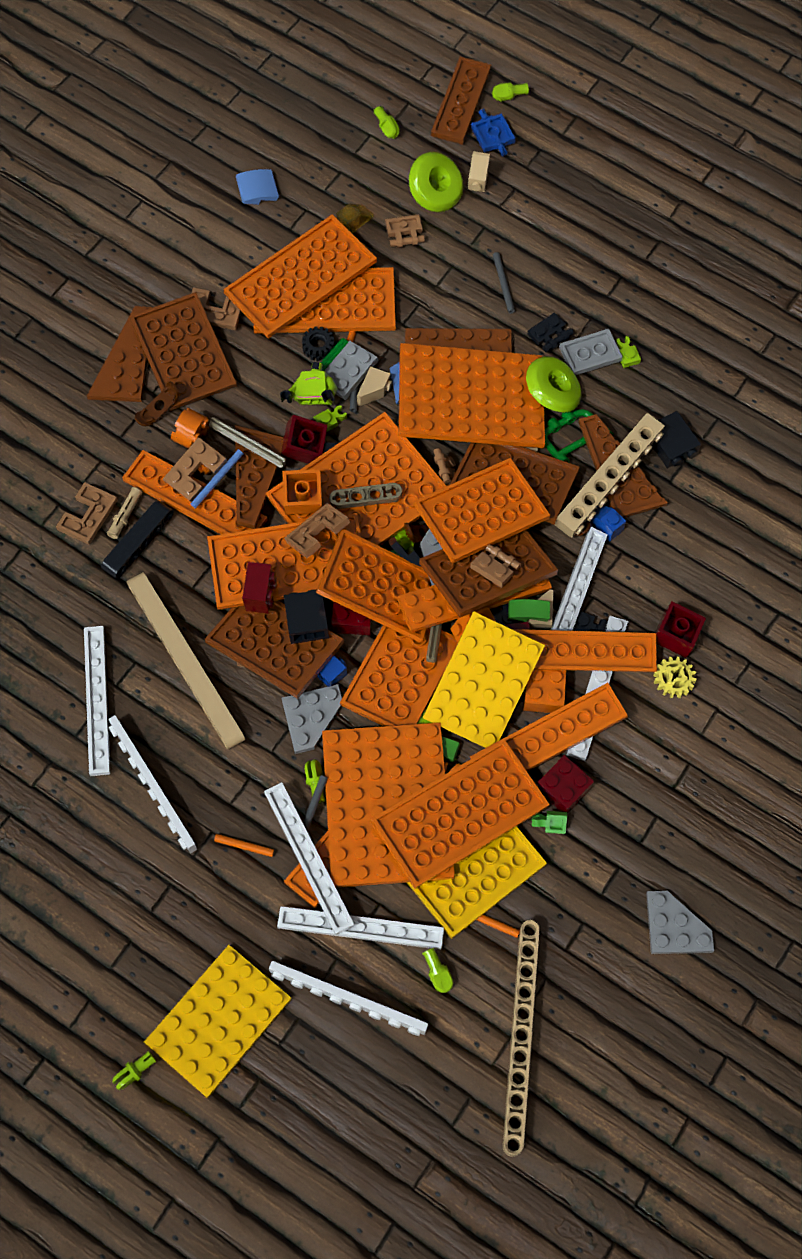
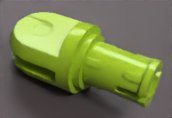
(507, 91)
(387, 123)
(313, 771)
(439, 972)
(133, 1071)

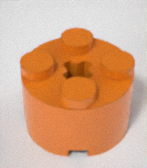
(189, 427)

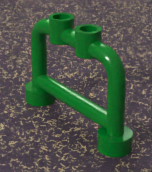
(554, 426)

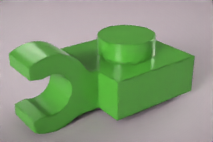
(553, 821)

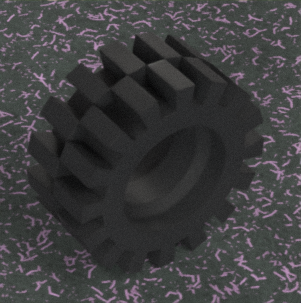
(317, 334)

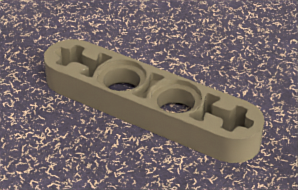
(365, 493)

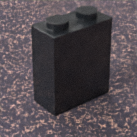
(677, 442)
(306, 617)

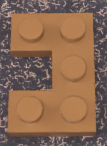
(224, 318)
(180, 475)
(100, 507)
(303, 538)

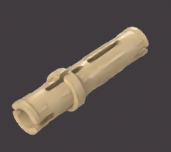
(121, 519)

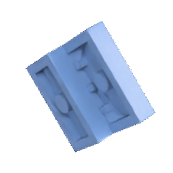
(257, 186)

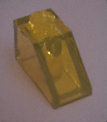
(353, 216)

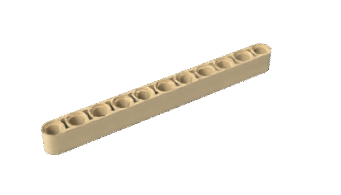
(186, 661)
(516, 1045)

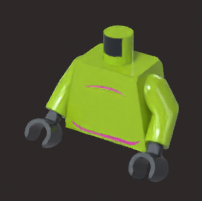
(312, 388)

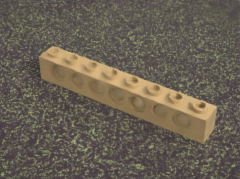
(647, 426)

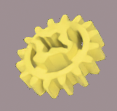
(681, 684)

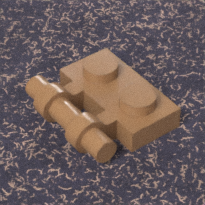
(404, 226)
(446, 466)
(492, 569)

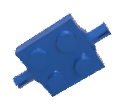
(493, 132)

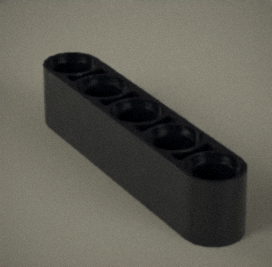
(137, 539)

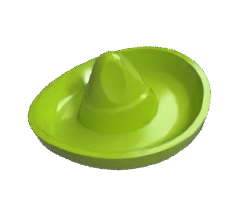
(435, 182)
(553, 384)

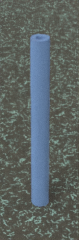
(216, 479)

